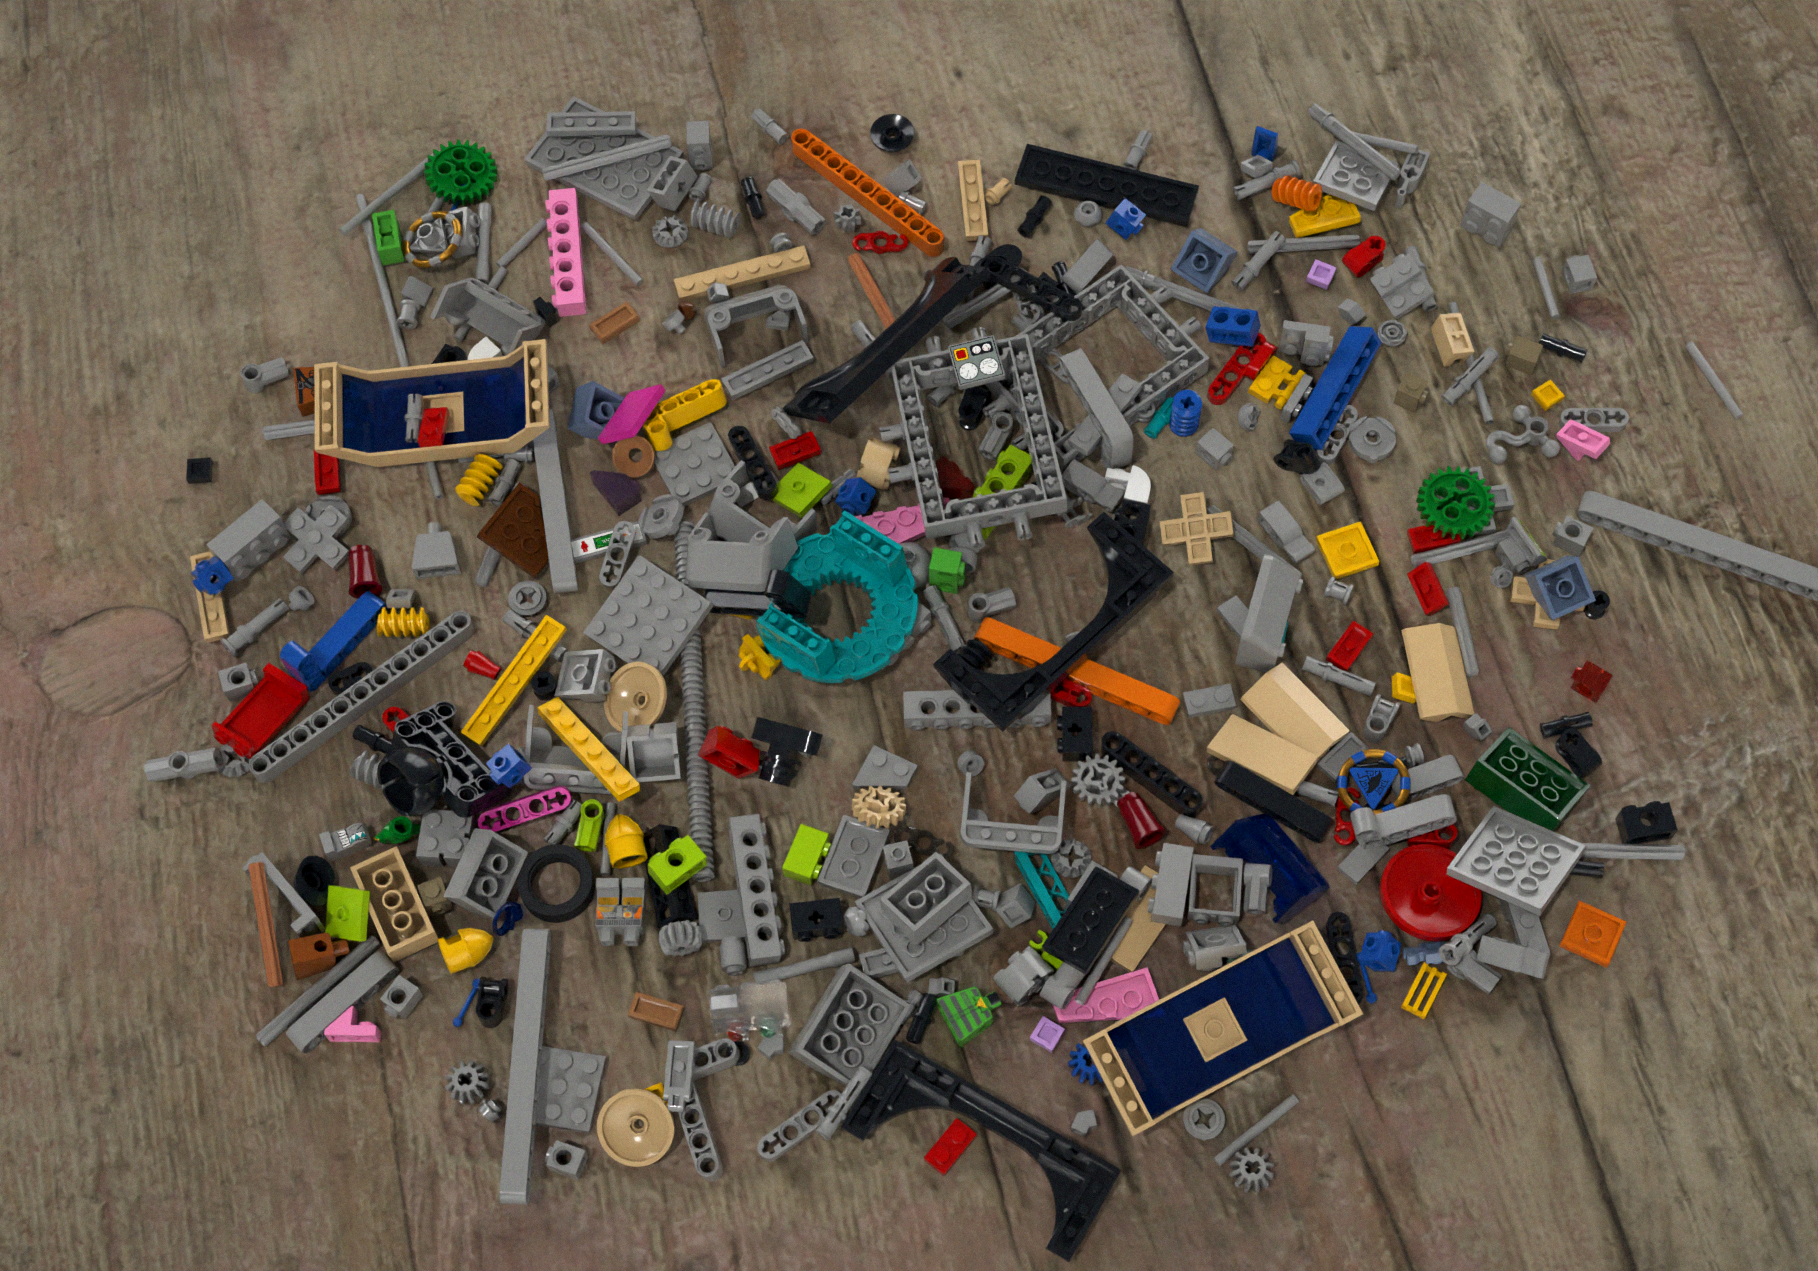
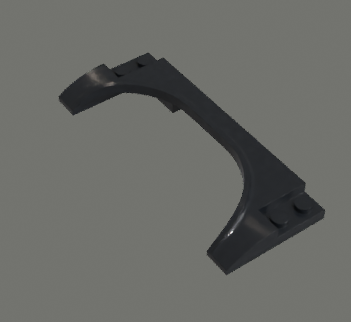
(834, 391)
(1132, 584)
(913, 1082)

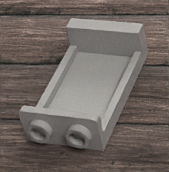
(308, 922)

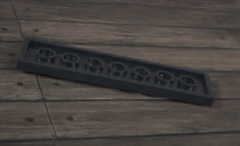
(1106, 184)

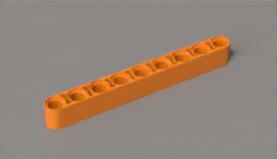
(871, 201)
(1097, 678)

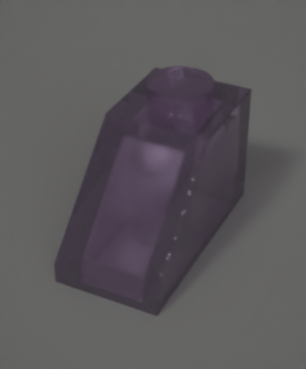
(617, 490)

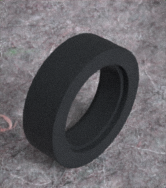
(543, 857)

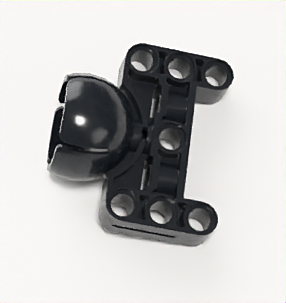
(436, 765)

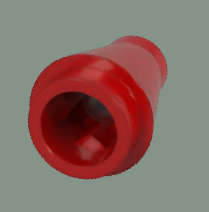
(480, 664)

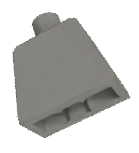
(435, 554)

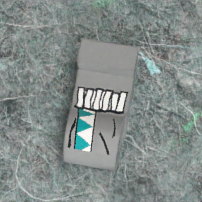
(345, 841)

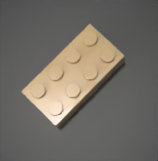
(395, 904)

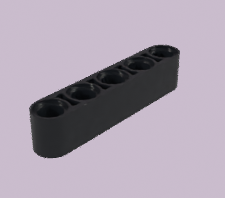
(1154, 785)
(1273, 801)

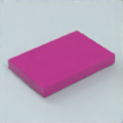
(631, 414)

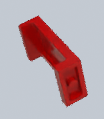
(262, 713)

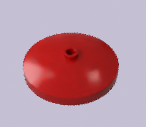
(1423, 897)

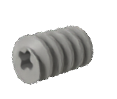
(713, 220)
(366, 770)

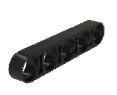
(1039, 297)

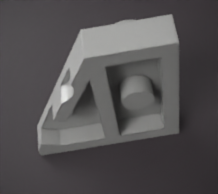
(885, 770)

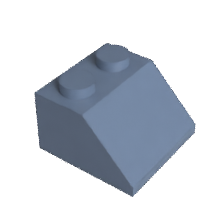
(1203, 259)
(592, 409)
(1560, 586)

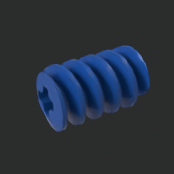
(1185, 413)

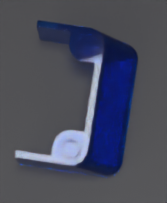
(1294, 877)

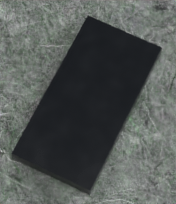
(1090, 920)

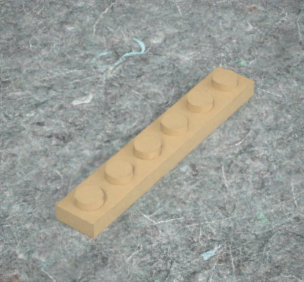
(743, 273)

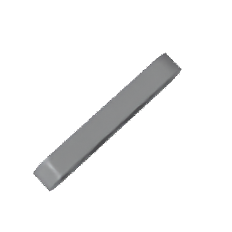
(799, 1123)

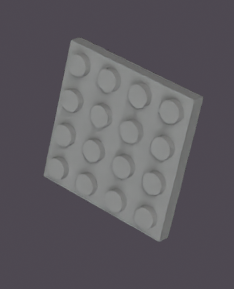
(648, 617)
(1516, 860)
(953, 936)

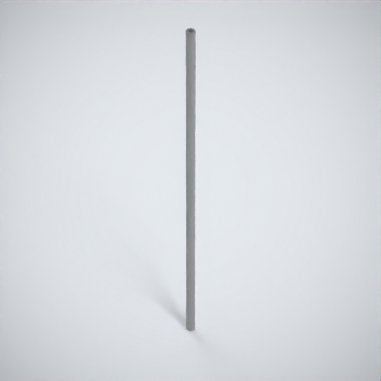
(392, 319)

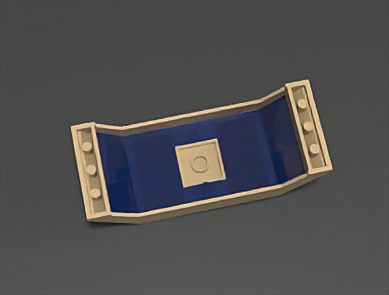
(490, 401)
(1222, 1027)

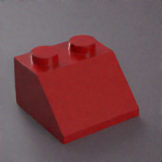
(729, 752)

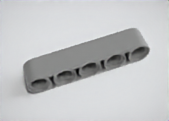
(352, 991)

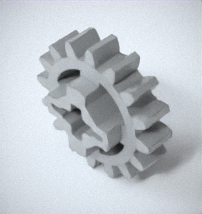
(1105, 775)

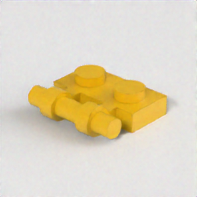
(1271, 378)

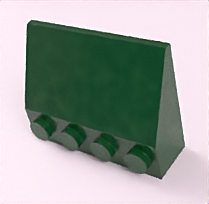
(1526, 781)

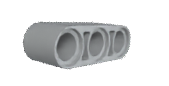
(1087, 266)
(1431, 777)

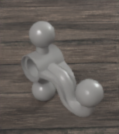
(1522, 414)

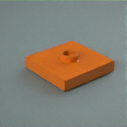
(1592, 934)

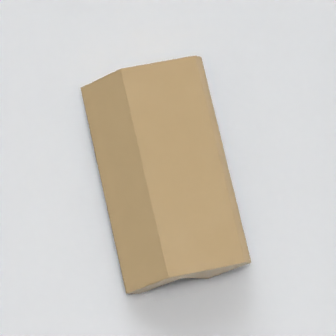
(1437, 672)
(1294, 711)

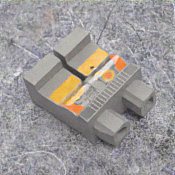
(620, 919)

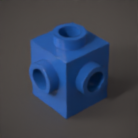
(1126, 219)
(855, 496)
(211, 576)
(508, 766)
(1380, 951)

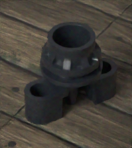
(784, 744)

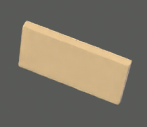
(1262, 753)
(1141, 932)

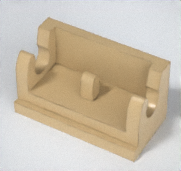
(1452, 338)

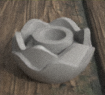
(1085, 219)
(1394, 327)
(1248, 416)
(855, 921)

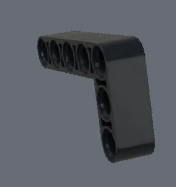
(781, 589)

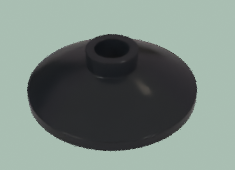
(889, 126)

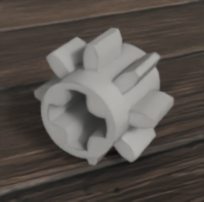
(847, 218)

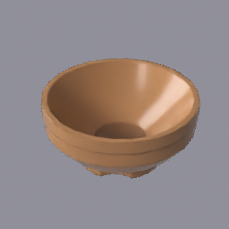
(625, 464)

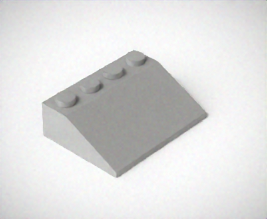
(849, 1026)

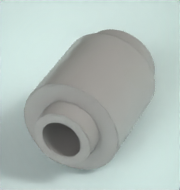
(732, 955)

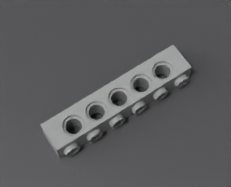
(943, 700)
(758, 951)

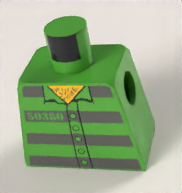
(967, 1013)

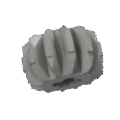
(680, 938)
(471, 1073)
(1248, 1161)

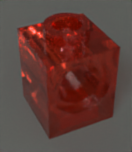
(1590, 681)

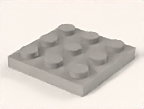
(1352, 177)
(694, 464)
(569, 1089)

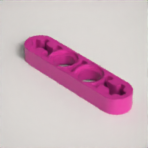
(526, 812)

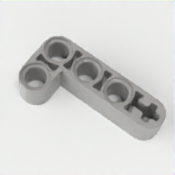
(1402, 821)

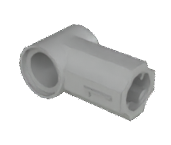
(263, 374)
(996, 437)
(991, 602)
(1256, 881)
(1475, 972)

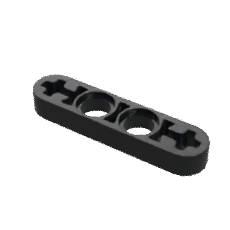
(753, 462)
(1346, 960)

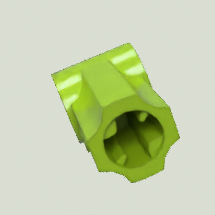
(589, 828)

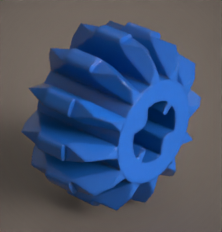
(1079, 1064)

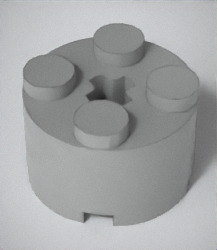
(1023, 976)

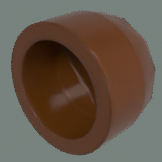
(687, 311)

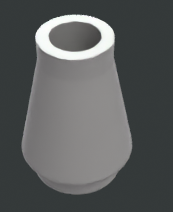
(1196, 829)

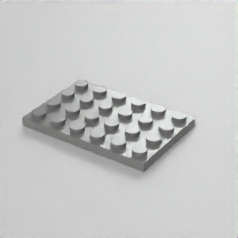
(617, 184)

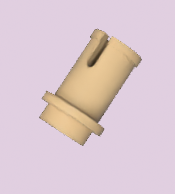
(999, 190)

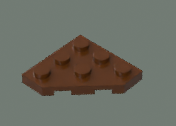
(518, 531)

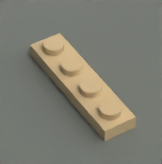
(972, 199)
(211, 608)

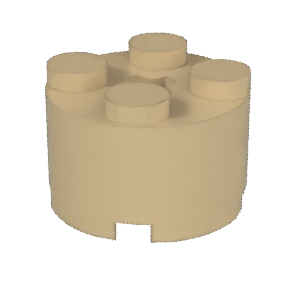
(875, 462)

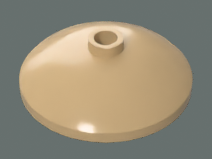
(628, 691)
(624, 1138)

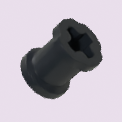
(1595, 612)

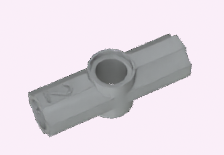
(795, 206)
(195, 763)

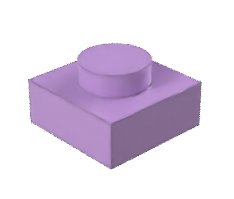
(1321, 274)
(1047, 1034)

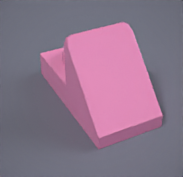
(1582, 440)
(346, 1029)

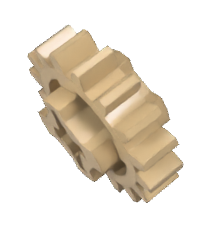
(878, 807)

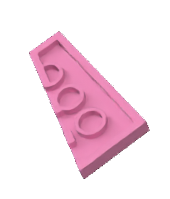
(899, 525)
(1111, 999)

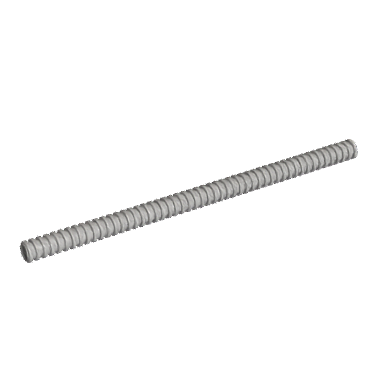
(694, 723)

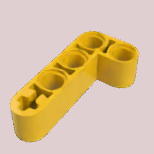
(681, 411)

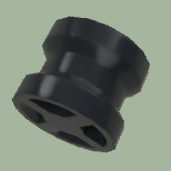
(544, 691)

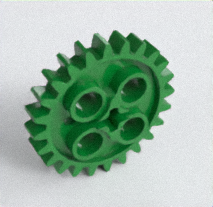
(460, 172)
(1455, 502)

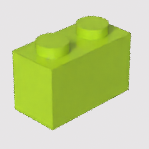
(806, 855)

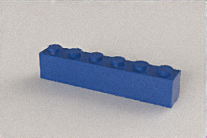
(1335, 386)

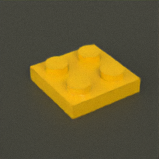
(1347, 550)

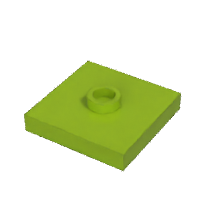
(801, 490)
(347, 913)

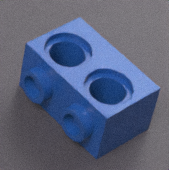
(1233, 326)

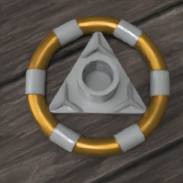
(431, 239)

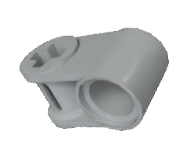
(1380, 715)

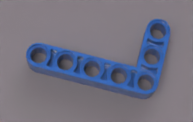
(329, 652)

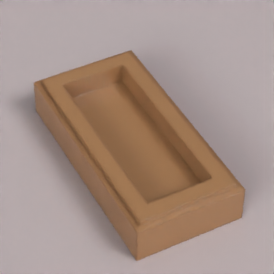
(614, 322)
(656, 1011)

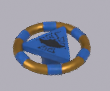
(1373, 781)

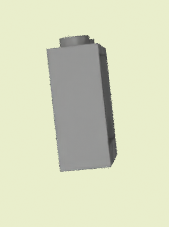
(1218, 866)

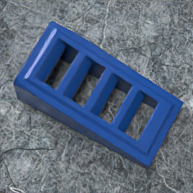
(1265, 143)

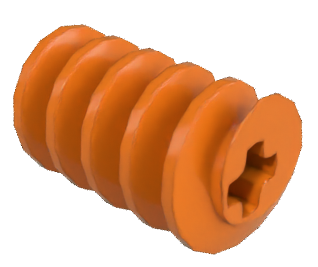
(1297, 193)

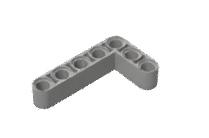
(1107, 418)
(701, 1127)

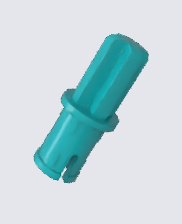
(1160, 419)

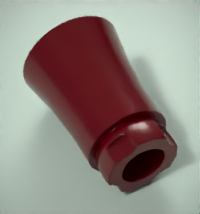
(363, 572)
(1140, 821)

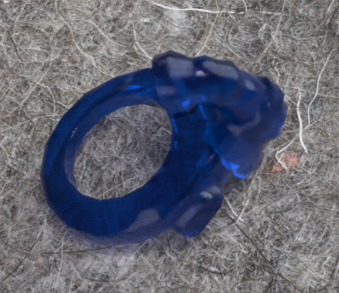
(512, 914)

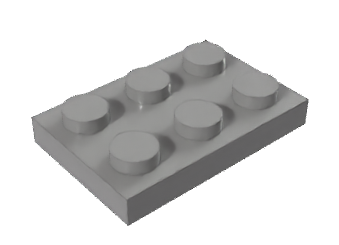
(853, 857)

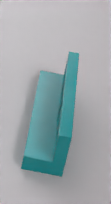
(1033, 879)

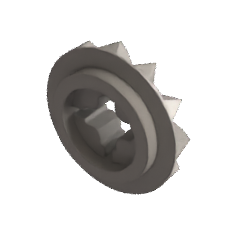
(663, 237)
(528, 589)
(234, 768)
(1079, 865)
(1206, 1108)

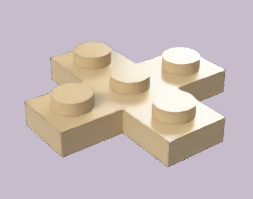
(1196, 528)
(1522, 594)

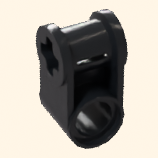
(971, 407)
(1297, 457)
(1577, 754)
(491, 995)

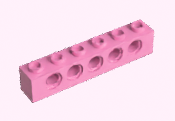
(573, 301)

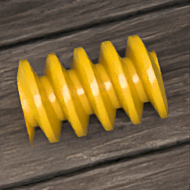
(476, 477)
(402, 623)

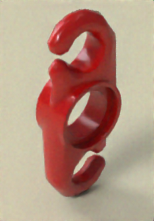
(870, 238)
(1343, 825)

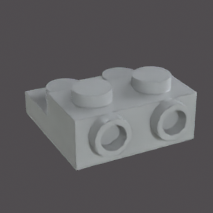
(469, 240)
(1402, 285)
(1306, 340)
(585, 675)
(1207, 946)

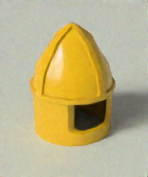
(624, 840)
(465, 949)

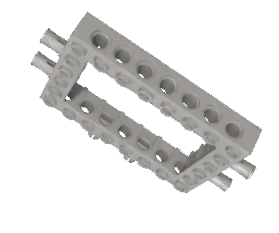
(1120, 289)
(984, 511)

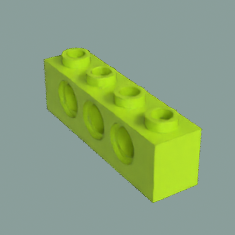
(1009, 460)

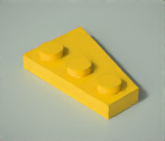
(1329, 215)

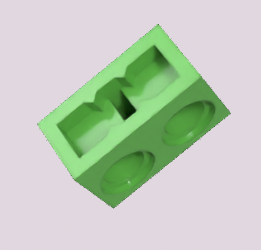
(388, 237)
(947, 570)

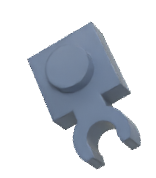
(1425, 952)

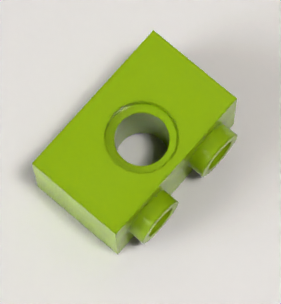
(670, 876)

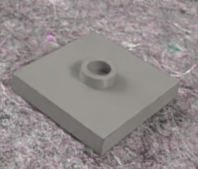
(720, 915)

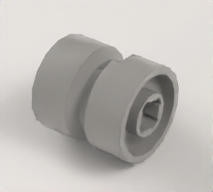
(960, 543)

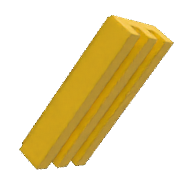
(1432, 973)

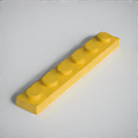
(514, 680)
(588, 749)

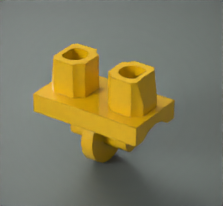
(754, 657)

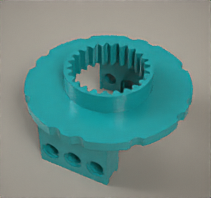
(856, 555)

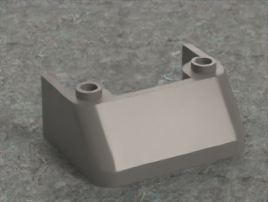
(489, 312)
(722, 314)
(735, 524)
(736, 564)
(1268, 615)
(560, 765)
(980, 833)

